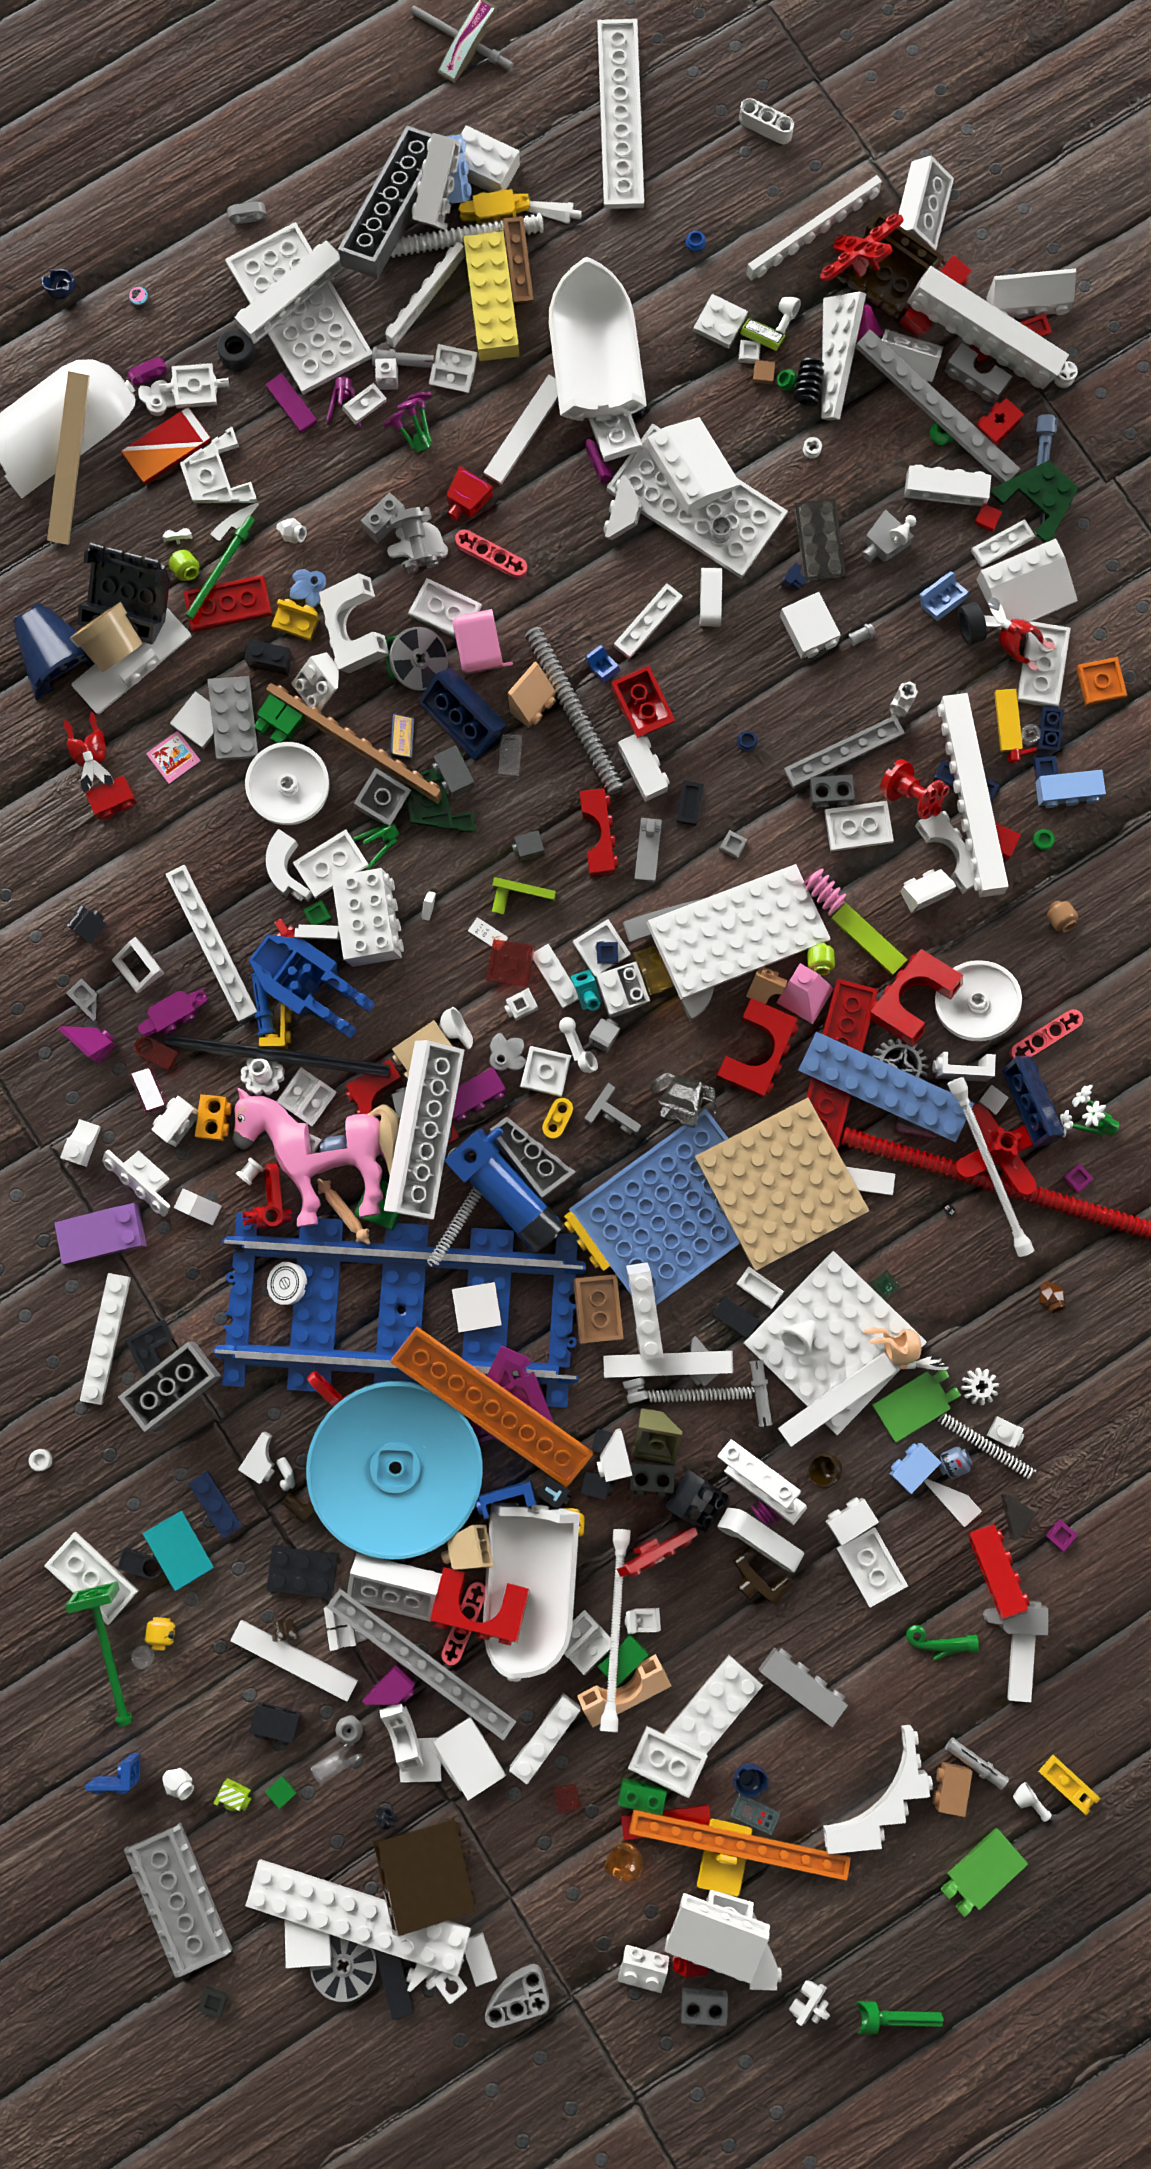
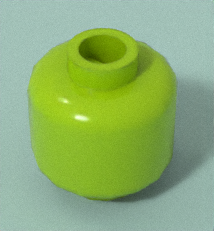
(184, 565)
(821, 958)

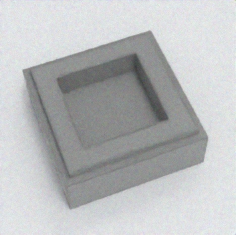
(733, 844)

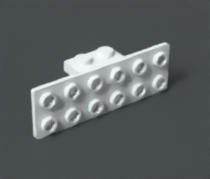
(105, 687)

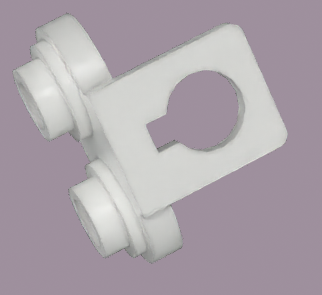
(437, 1978)

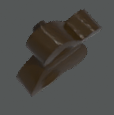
(284, 1629)

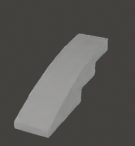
(637, 928)

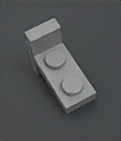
(611, 1113)

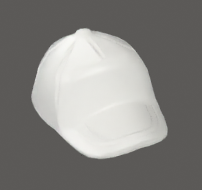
(455, 1027)

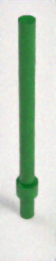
(240, 536)

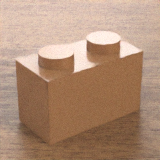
(952, 1789)

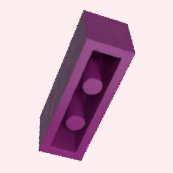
(477, 1092)

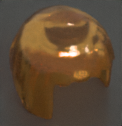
(624, 1862)

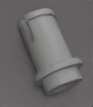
(862, 634)

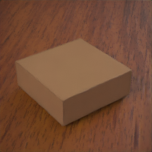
(763, 372)

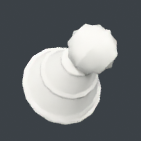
(900, 533)

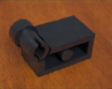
(87, 923)

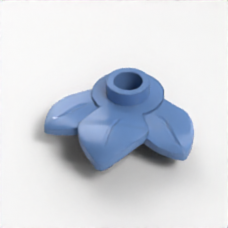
(305, 588)

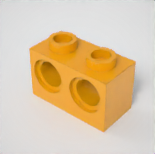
(206, 1117)

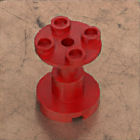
(901, 782)

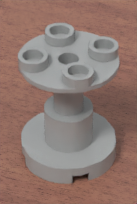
(412, 523)

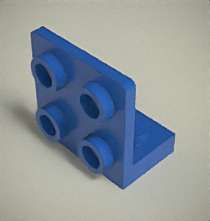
(127, 1777)

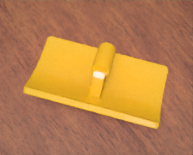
(723, 1871)

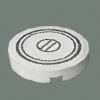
(286, 1283)

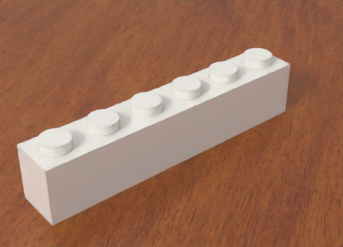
(289, 291)

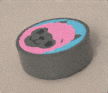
(139, 297)

